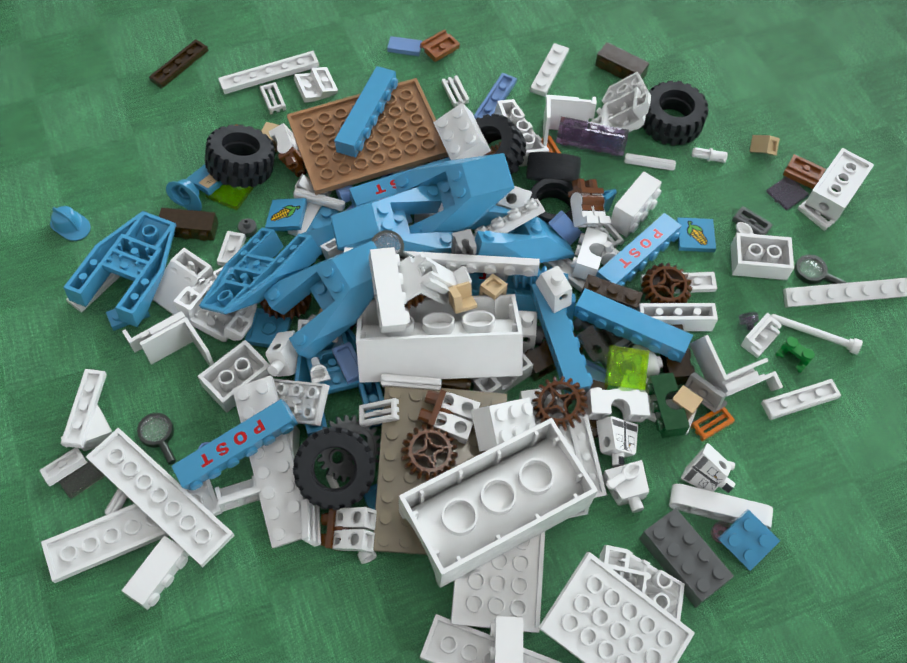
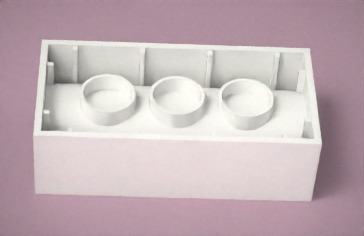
(444, 343)
(497, 501)

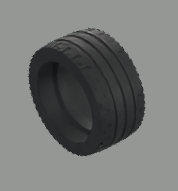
(553, 166)
(552, 189)

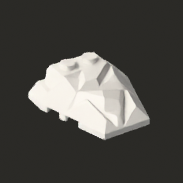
(625, 104)
(218, 325)
(654, 583)

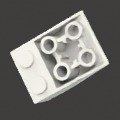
(182, 271)

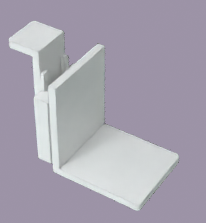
(566, 107)
(429, 278)
(167, 338)
(734, 381)

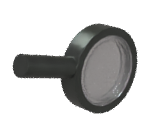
(390, 239)
(813, 270)
(156, 431)

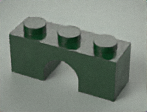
(668, 421)

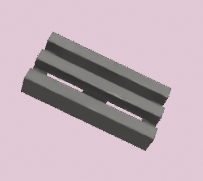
(757, 229)

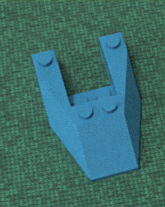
(466, 190)
(362, 222)
(530, 240)
(133, 252)
(255, 270)
(341, 289)
(369, 391)

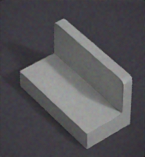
(711, 396)

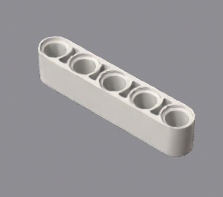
(716, 505)

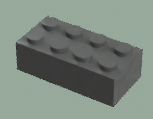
(686, 557)

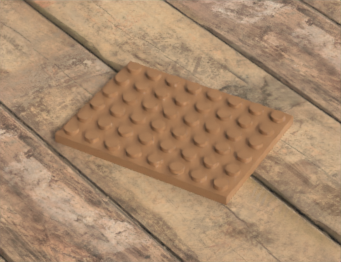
(397, 142)

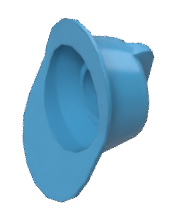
(184, 194)
(69, 223)

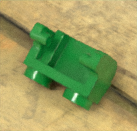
(798, 350)

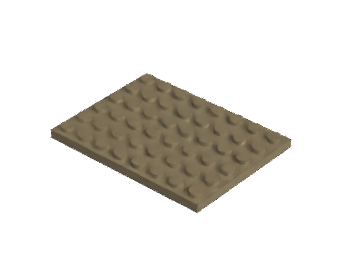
(392, 531)

